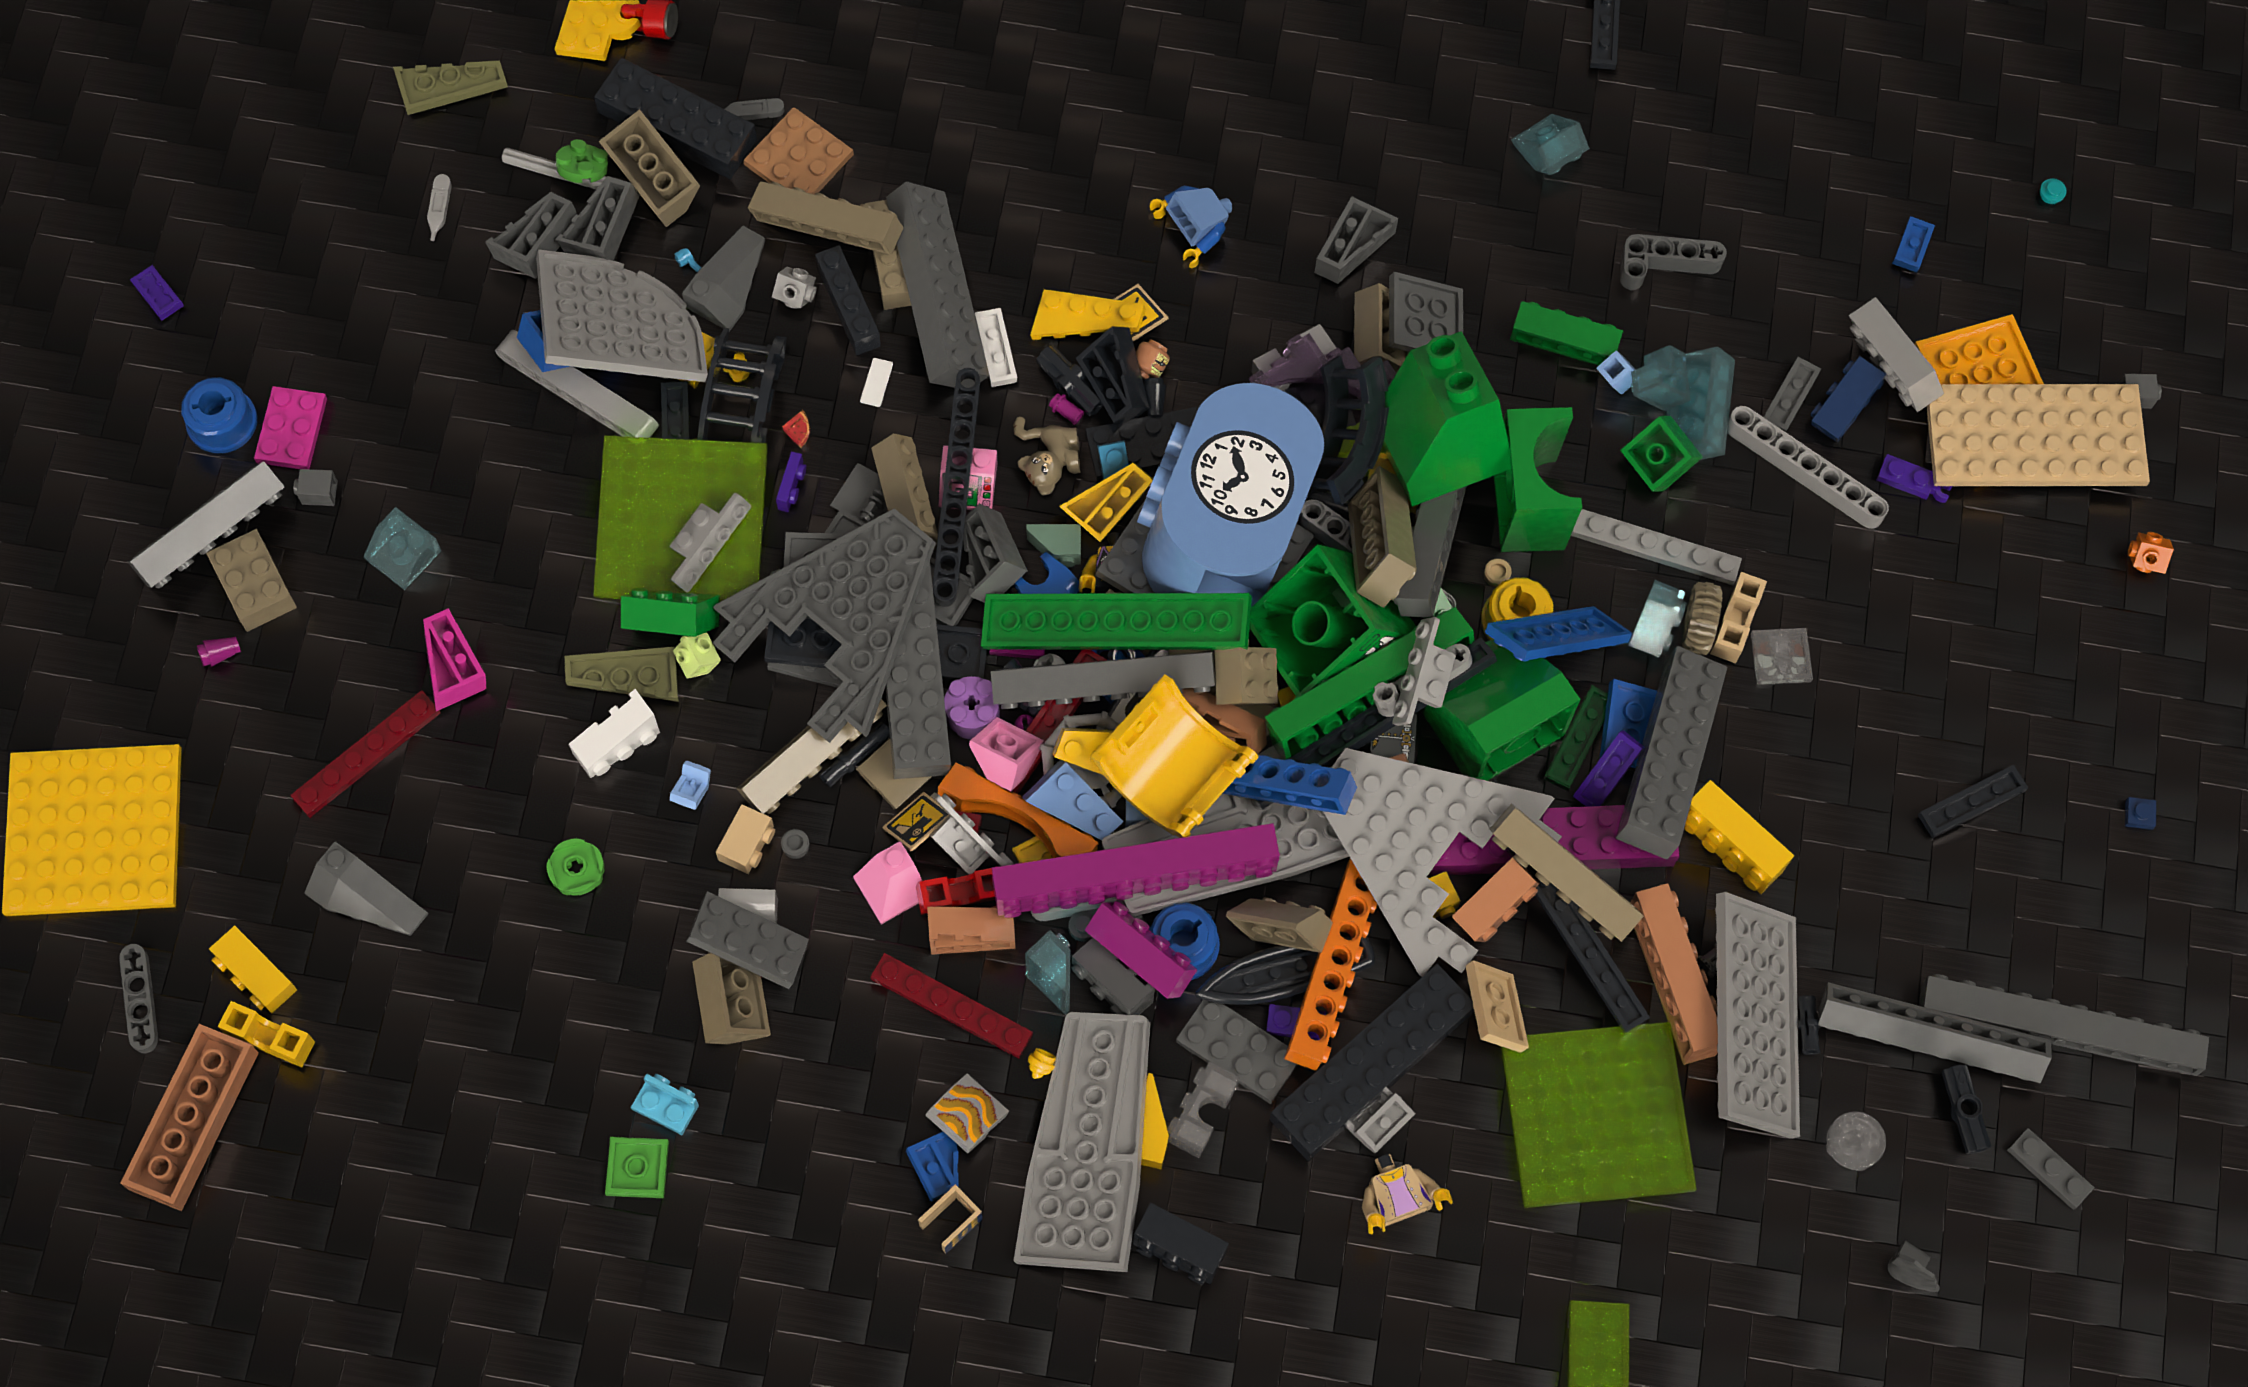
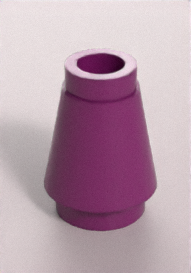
(217, 650)

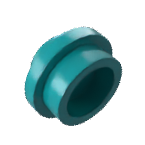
(2052, 191)

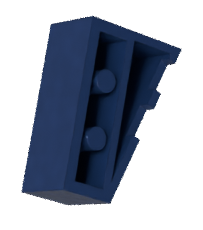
(1847, 398)

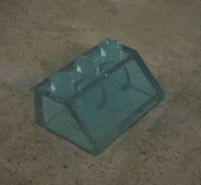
(1050, 968)

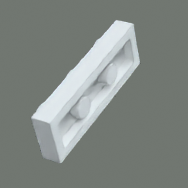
(996, 347)

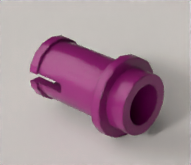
(1066, 408)

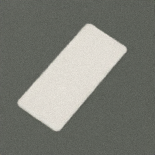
(876, 382)

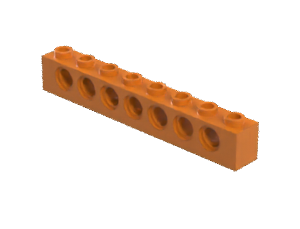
(1301, 1047)

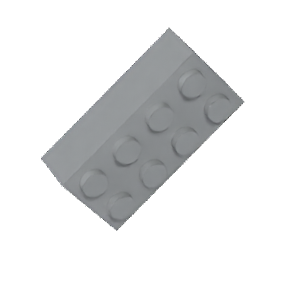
(1895, 355)

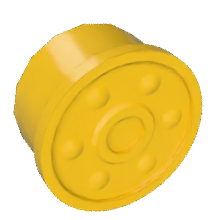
(1515, 600)

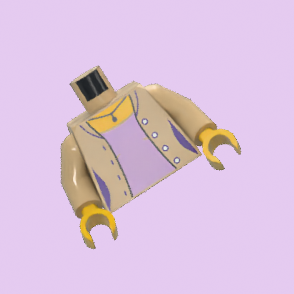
(1399, 1194)

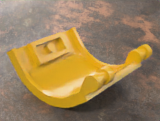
(1170, 760)

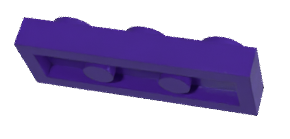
(1609, 770)

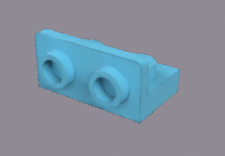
(665, 1103)

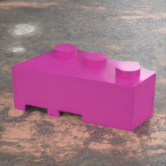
(451, 661)

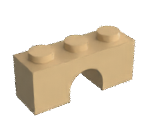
(1738, 617)

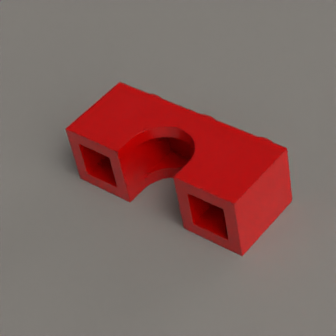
(956, 891)

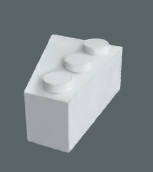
(616, 736)

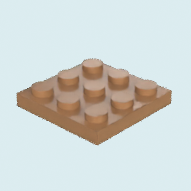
(799, 154)

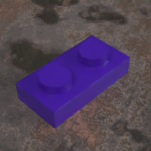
(794, 472)
(1283, 1019)

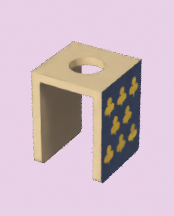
(942, 1204)

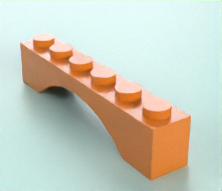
(980, 795)

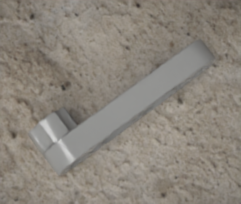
(1390, 691)

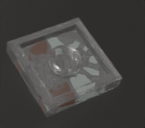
(1781, 656)

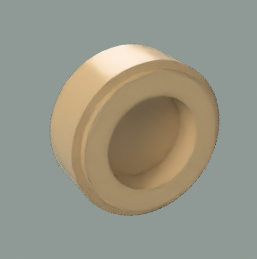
(1496, 572)

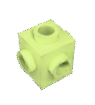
(696, 655)

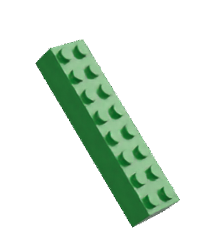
(1351, 691)

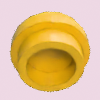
(1041, 1063)

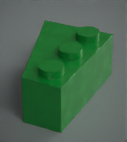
(669, 612)

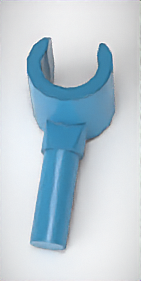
(685, 257)

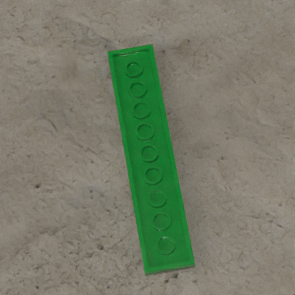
(1117, 621)

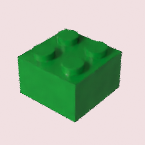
(1661, 453)

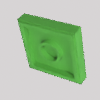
(637, 1167)

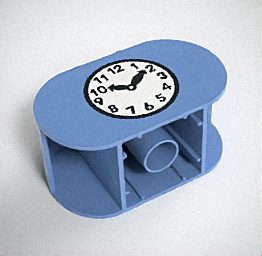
(1230, 492)

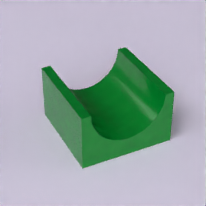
(1527, 508)

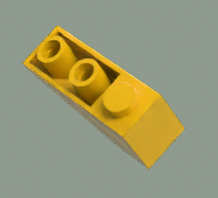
(1155, 1130)

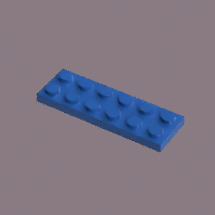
(1557, 633)

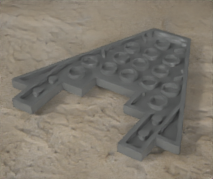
(855, 591)

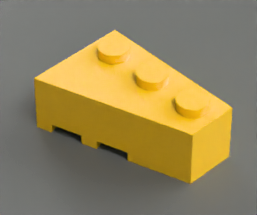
(1108, 501)
(1079, 745)

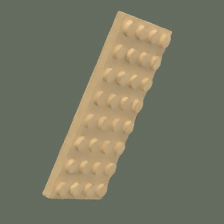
(2038, 435)

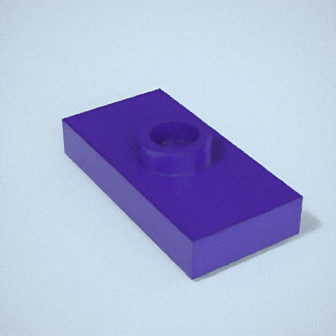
(156, 292)

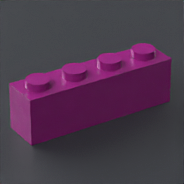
(1141, 949)

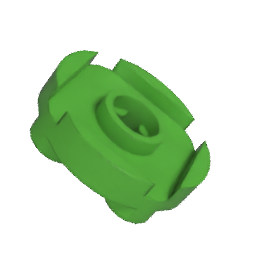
(581, 162)
(562, 858)

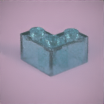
(1662, 379)
(1660, 613)

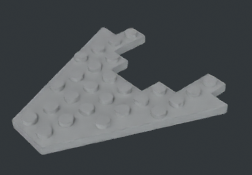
(1402, 827)

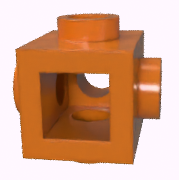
(2150, 552)

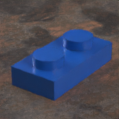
(1913, 244)

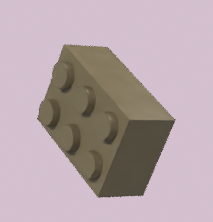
(251, 580)

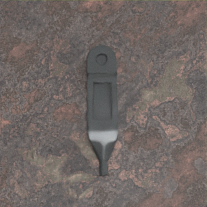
(757, 108)

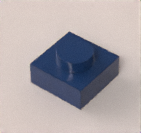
(2140, 813)

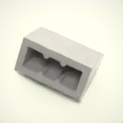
(758, 901)

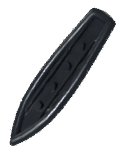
(1271, 975)

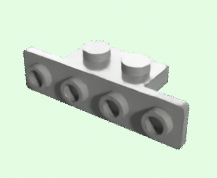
(704, 537)
(1426, 673)
(961, 841)

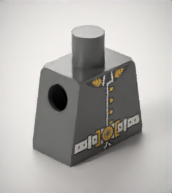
(1395, 741)

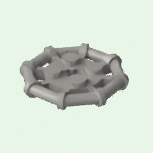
(1092, 778)

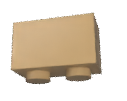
(745, 839)

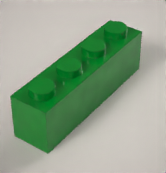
(1565, 333)

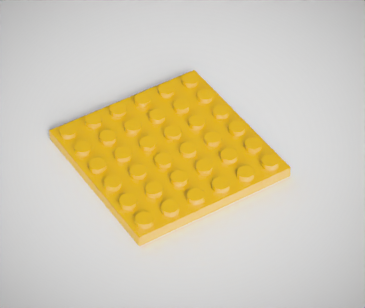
(92, 830)

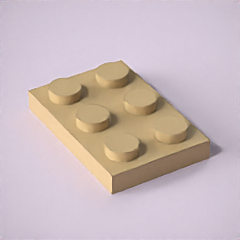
(1496, 1006)

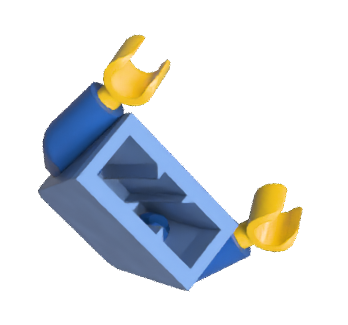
(1197, 215)

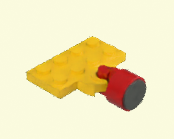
(594, 23)

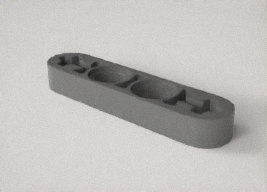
(142, 997)

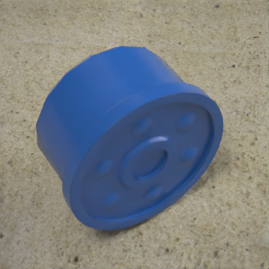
(218, 415)
(1190, 933)

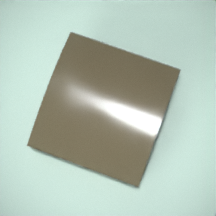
(879, 774)

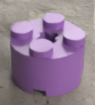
(966, 693)

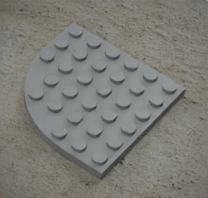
(615, 319)

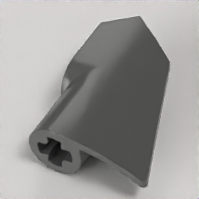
(1909, 1267)

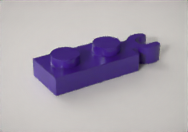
(1910, 478)

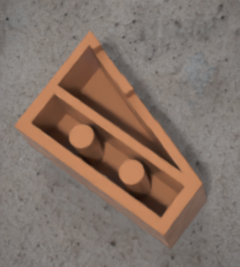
(1229, 720)
(1496, 901)
(969, 930)

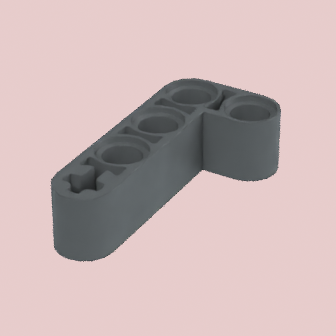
(1672, 260)

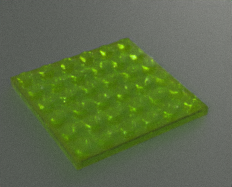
(651, 494)
(1598, 1116)

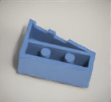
(1073, 801)

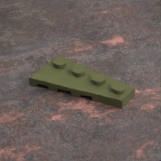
(437, 86)
(646, 670)

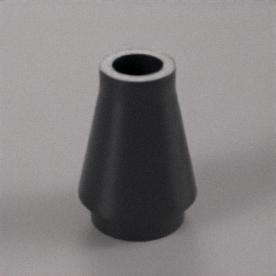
(1155, 393)

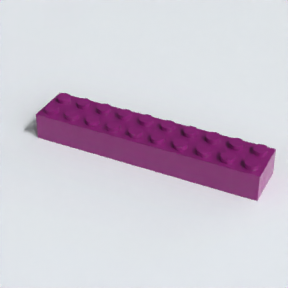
(1585, 833)
(1135, 869)

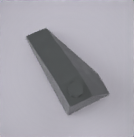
(724, 282)
(354, 889)

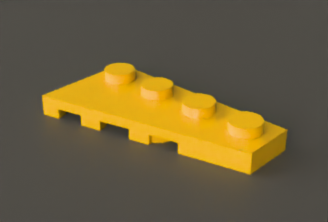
(1081, 314)

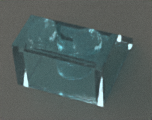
(1551, 143)
(401, 548)

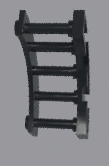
(761, 394)
(1367, 438)

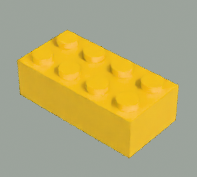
(1736, 838)

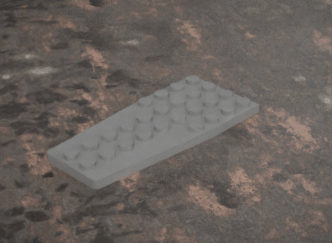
(1301, 833)
(1088, 1147)

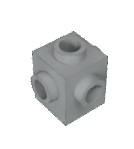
(794, 287)

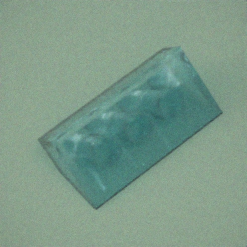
(1710, 388)

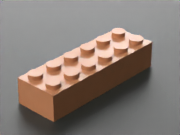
(1676, 973)
(189, 1117)

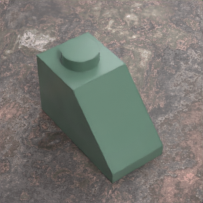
(1058, 540)

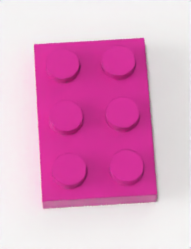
(290, 428)

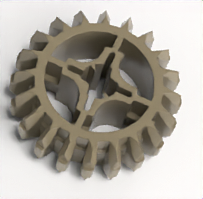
(1702, 618)

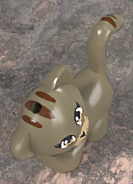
(1045, 467)

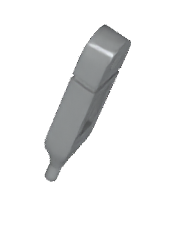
(438, 204)

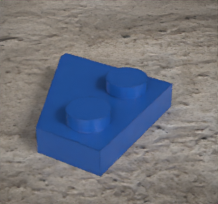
(935, 1164)

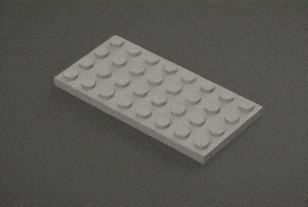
(1757, 1016)

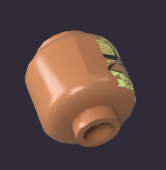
(1152, 359)

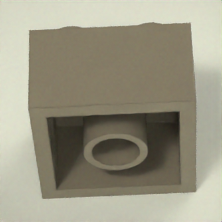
(1246, 676)

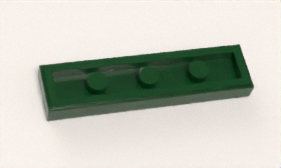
(1578, 739)

